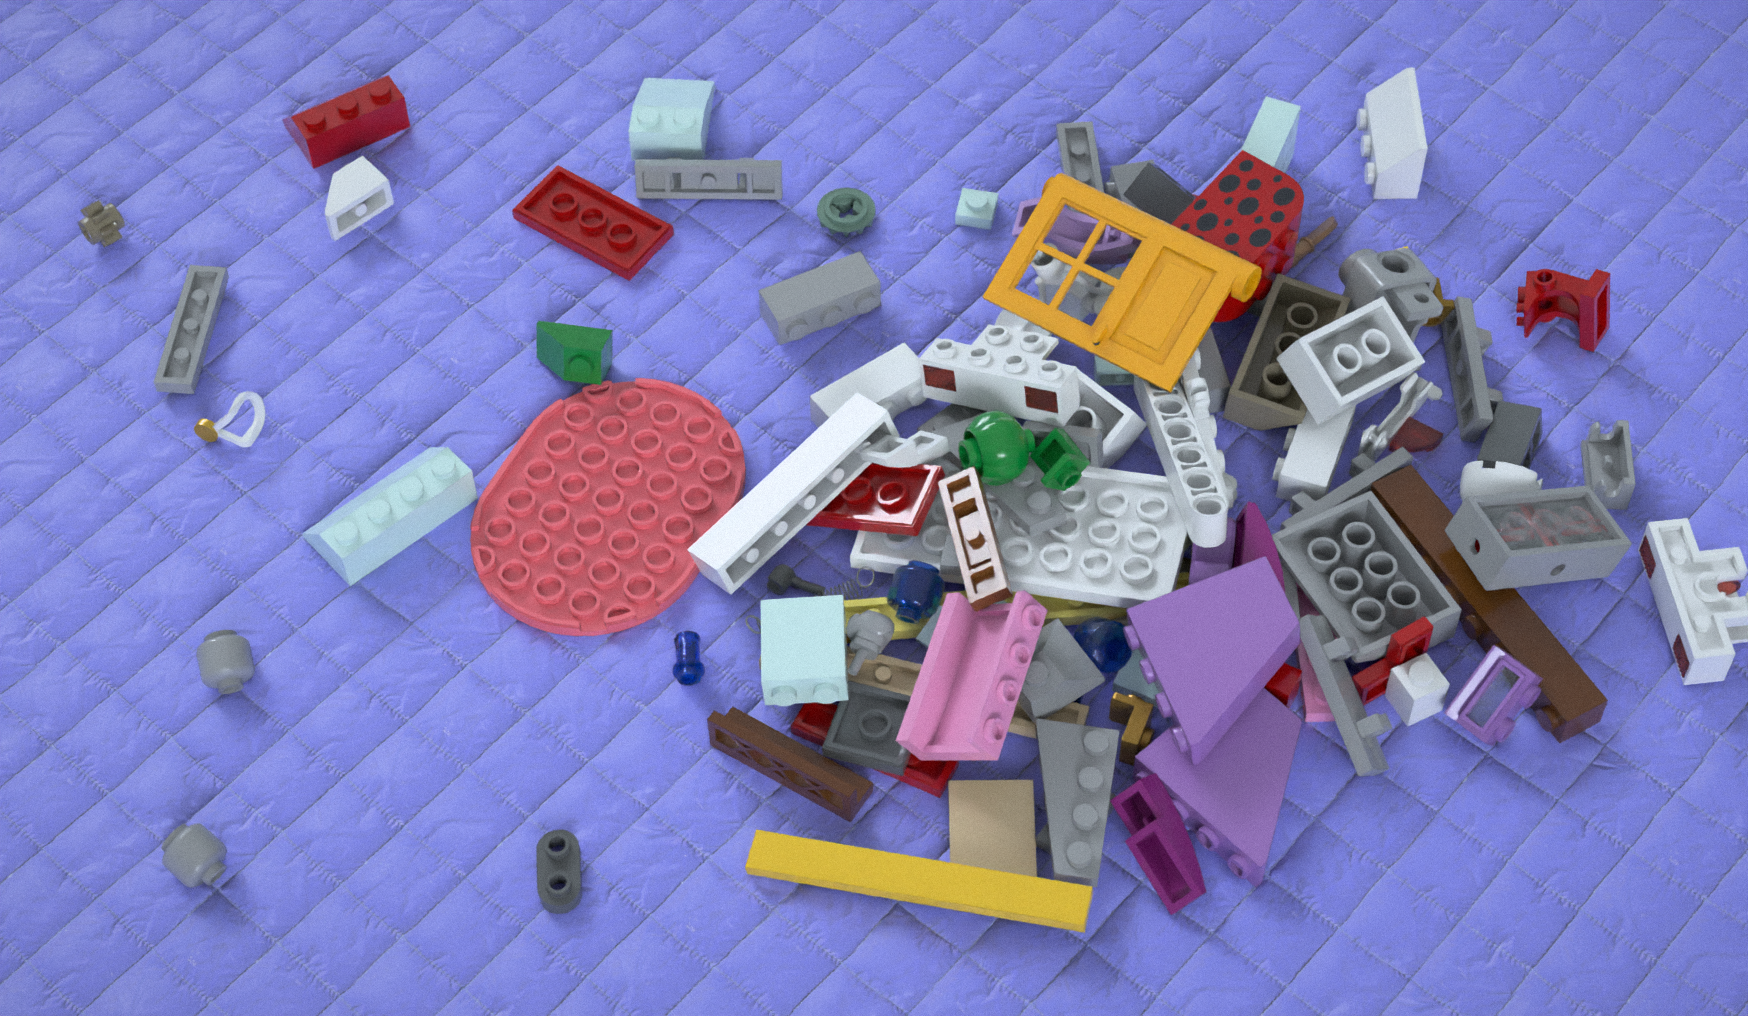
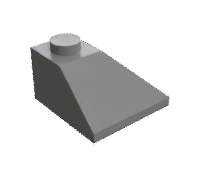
(1056, 673)

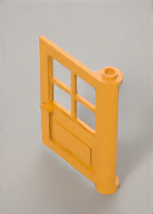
(1156, 305)

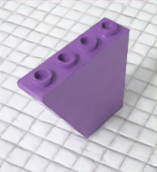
(1213, 649)
(1237, 788)

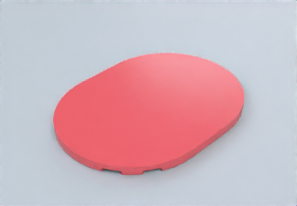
(602, 503)

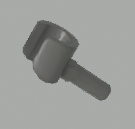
(784, 576)

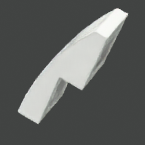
(909, 452)

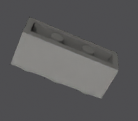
(820, 298)

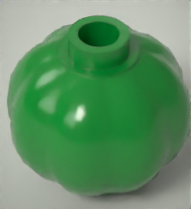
(996, 447)

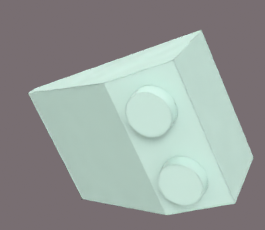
(671, 119)

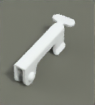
(1376, 439)

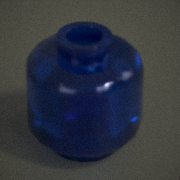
(915, 591)
(1104, 643)

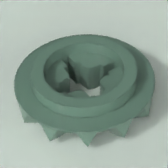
(841, 201)

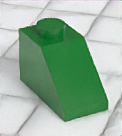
(575, 351)

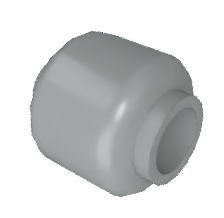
(225, 661)
(194, 855)

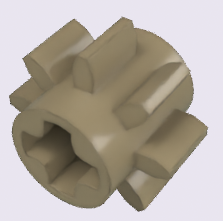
(101, 223)

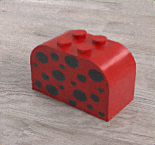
(1251, 214)

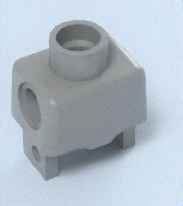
(1397, 277)

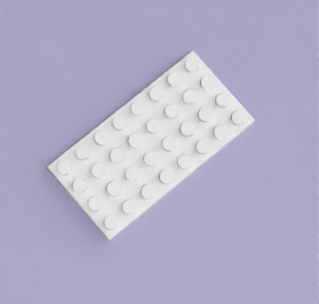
(1115, 550)

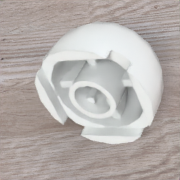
(1502, 479)

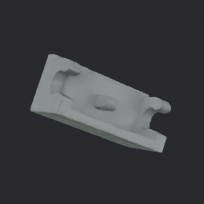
(1609, 464)

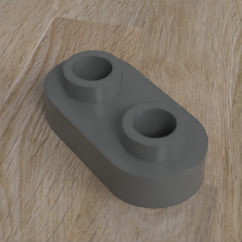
(559, 868)

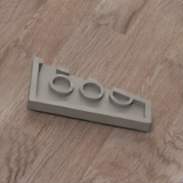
(1022, 499)
(1077, 787)

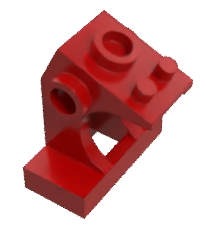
(1561, 295)

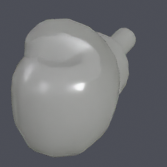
(868, 637)

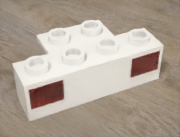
(1002, 373)
(1696, 598)

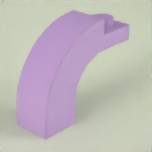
(1072, 232)

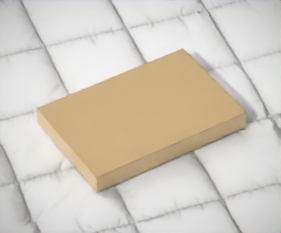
(993, 825)

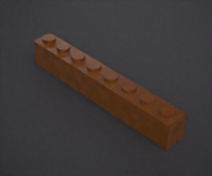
(1493, 617)

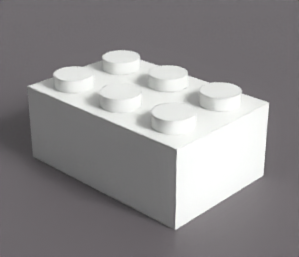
(1350, 360)

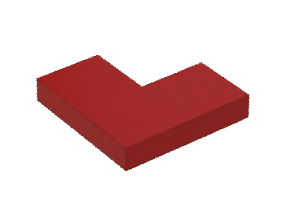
(1403, 646)

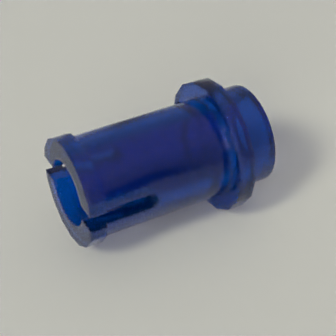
(688, 665)

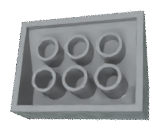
(1365, 576)

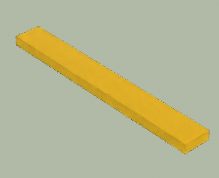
(920, 880)

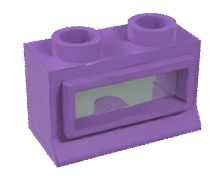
(1494, 696)

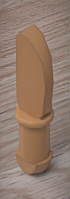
(1307, 244)

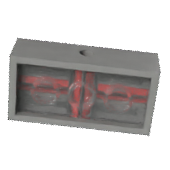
(1537, 537)

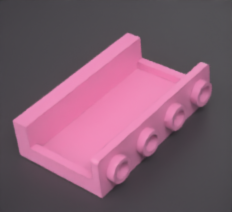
(971, 679)

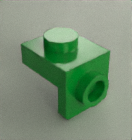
(1059, 460)

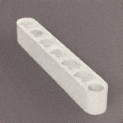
(1185, 462)

